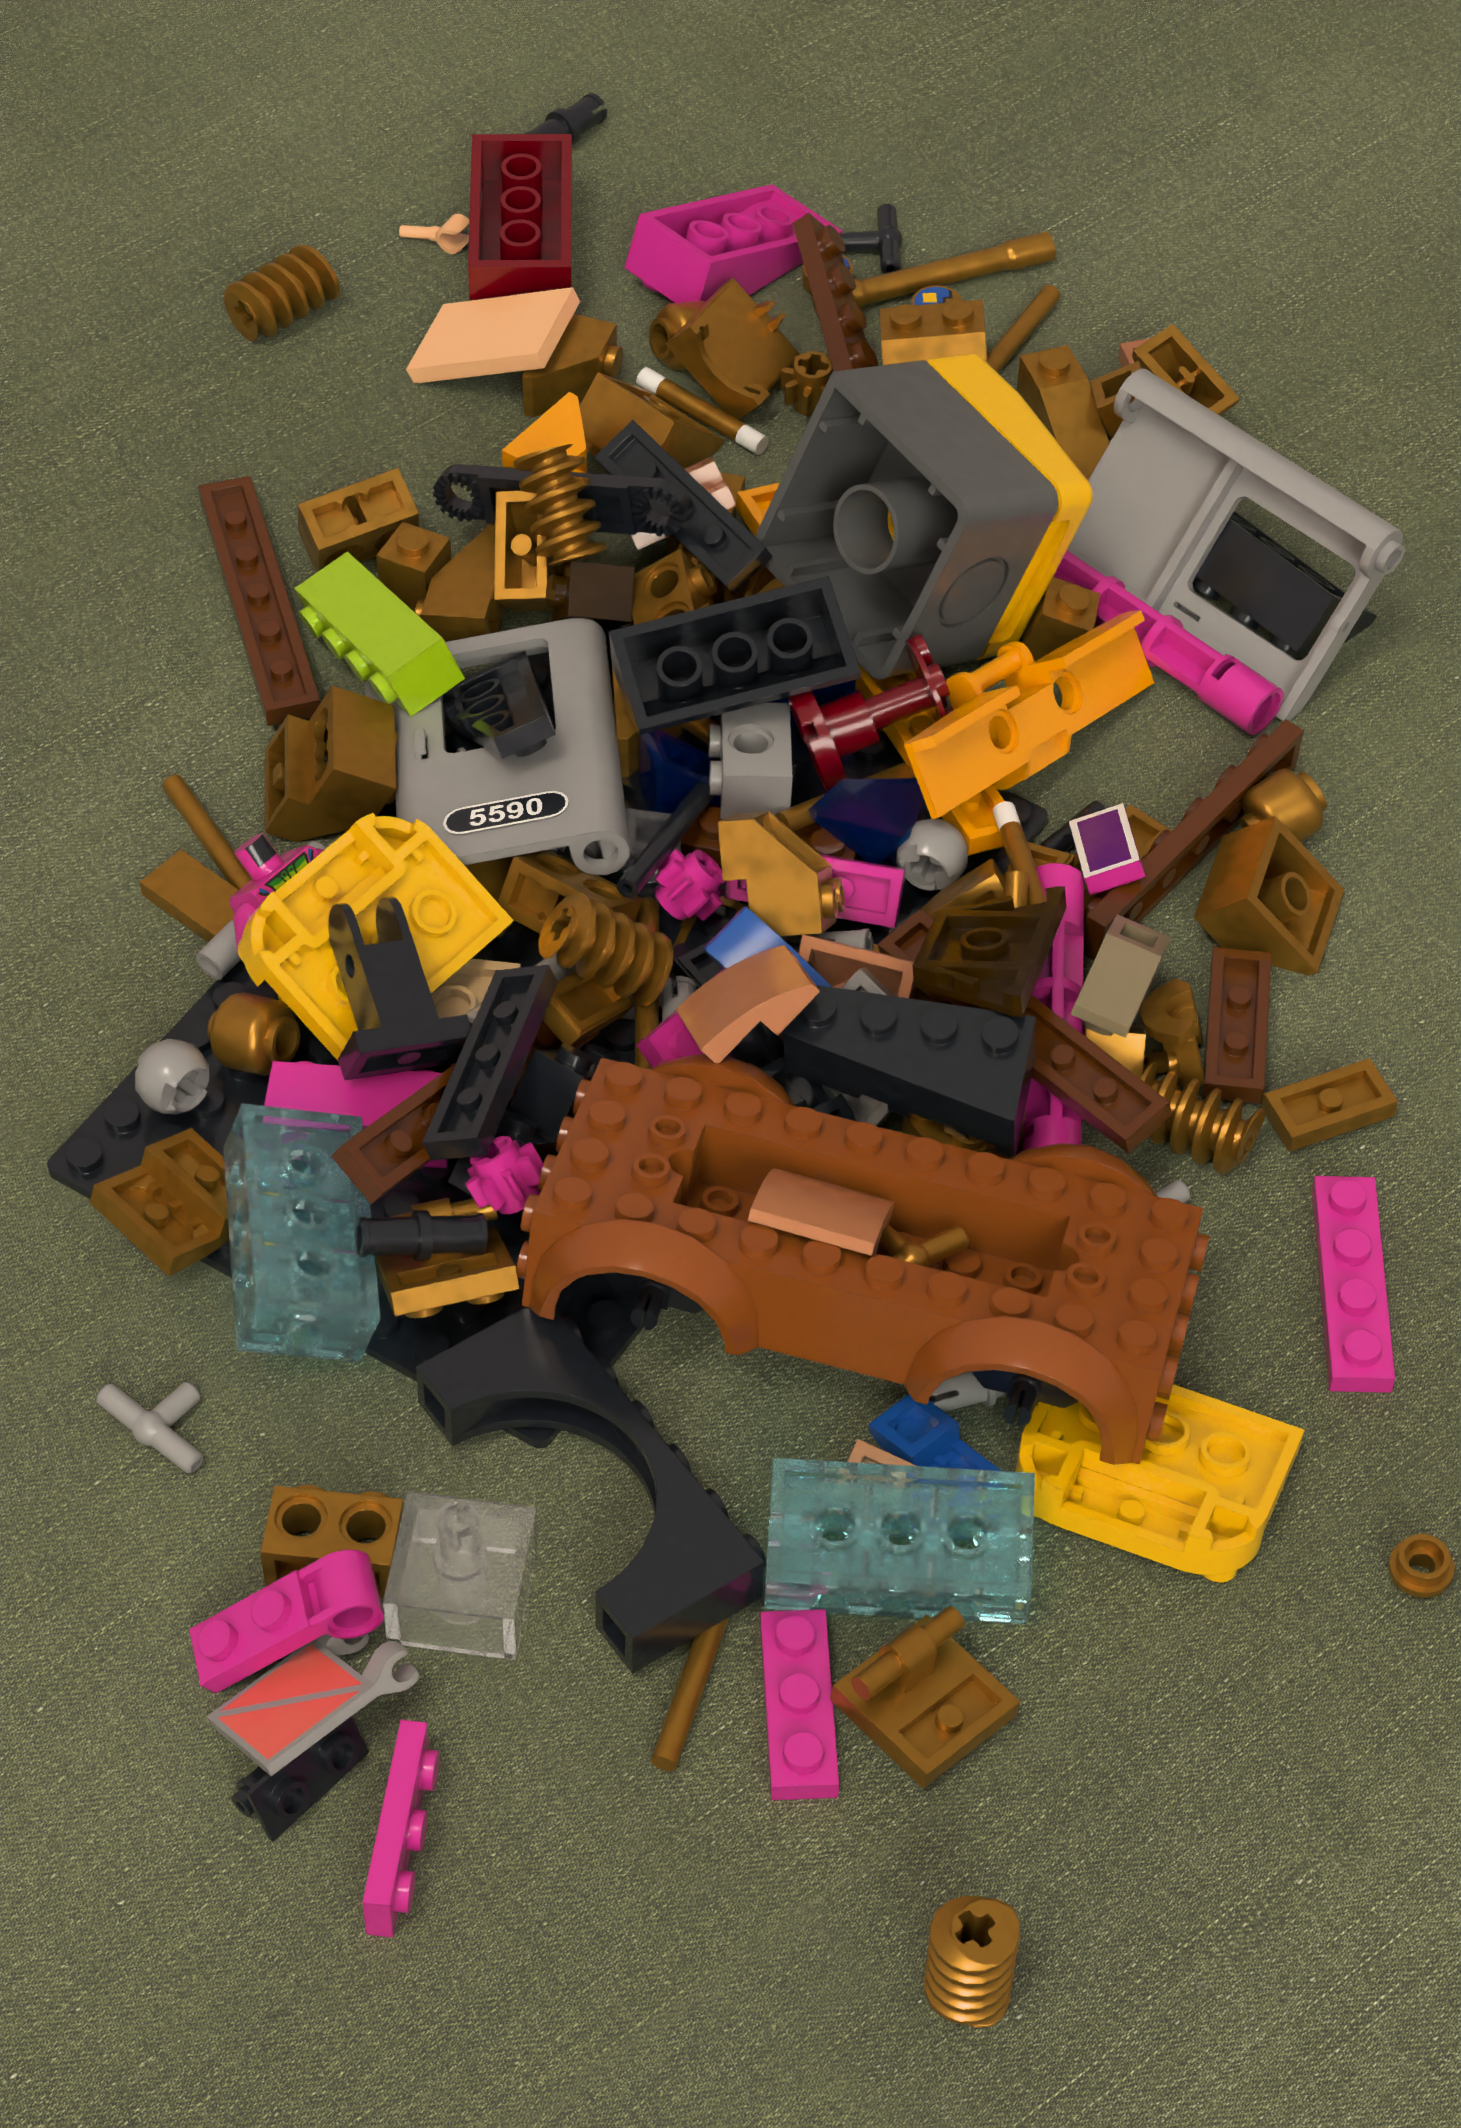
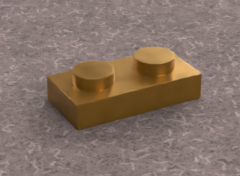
(1329, 1104)

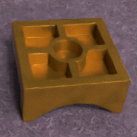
(734, 349)

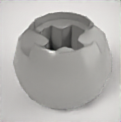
(933, 854)
(172, 1076)

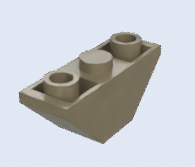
(1120, 977)

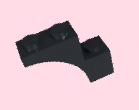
(542, 1100)

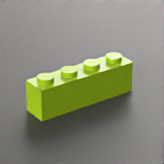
(377, 635)

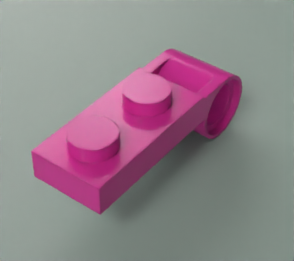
(323, 1598)

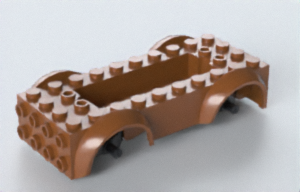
(1057, 1300)

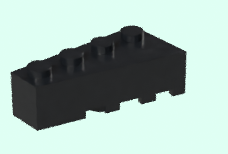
(920, 1059)

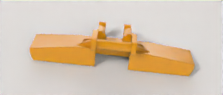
(1020, 728)

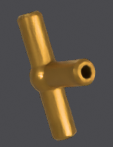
(927, 1252)

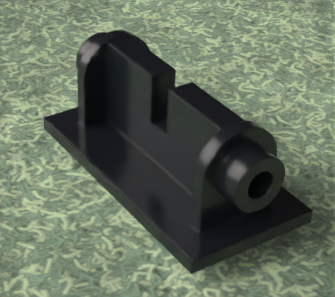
(302, 1782)

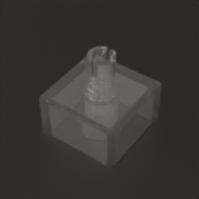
(461, 1575)

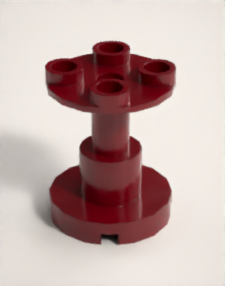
(853, 722)

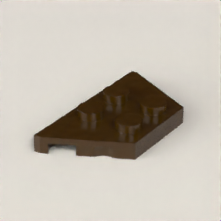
(989, 951)

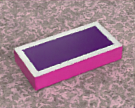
(1106, 849)

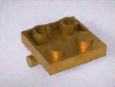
(448, 1278)
(925, 1698)

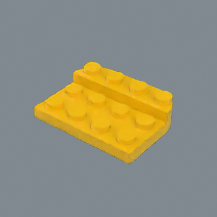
(375, 859)
(1191, 1500)

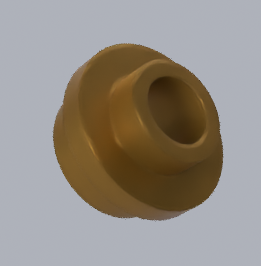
(1426, 1552)

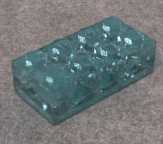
(330, 1299)
(911, 1502)

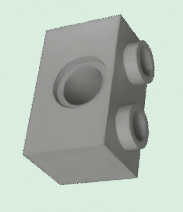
(753, 759)

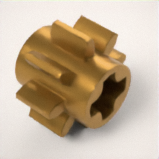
(806, 381)

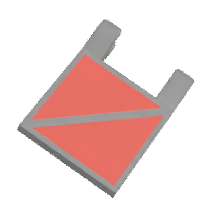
(307, 1698)

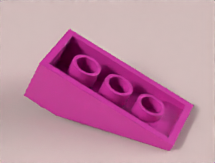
(706, 242)

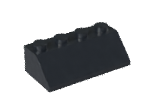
(1271, 587)
(732, 655)

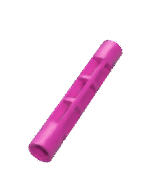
(1217, 679)
(1058, 987)

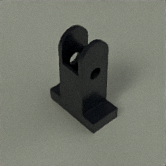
(389, 998)

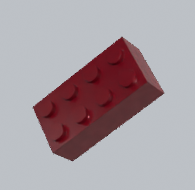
(520, 214)

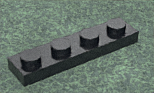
(710, 529)
(490, 1063)

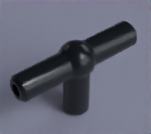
(885, 240)

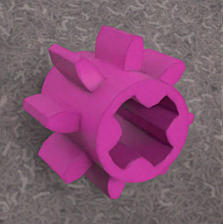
(689, 885)
(505, 1175)

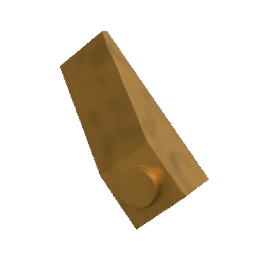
(1065, 404)
(462, 593)

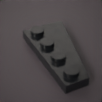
(501, 709)

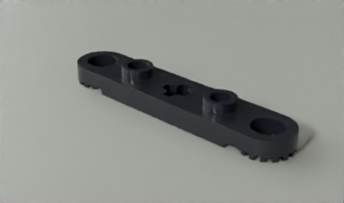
(619, 500)

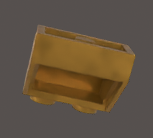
(360, 777)
(785, 876)

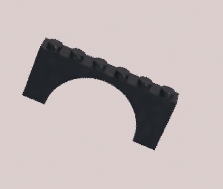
(543, 1376)

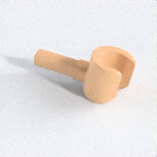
(447, 236)

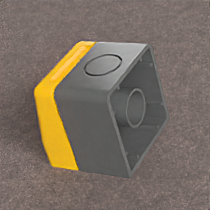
(926, 509)

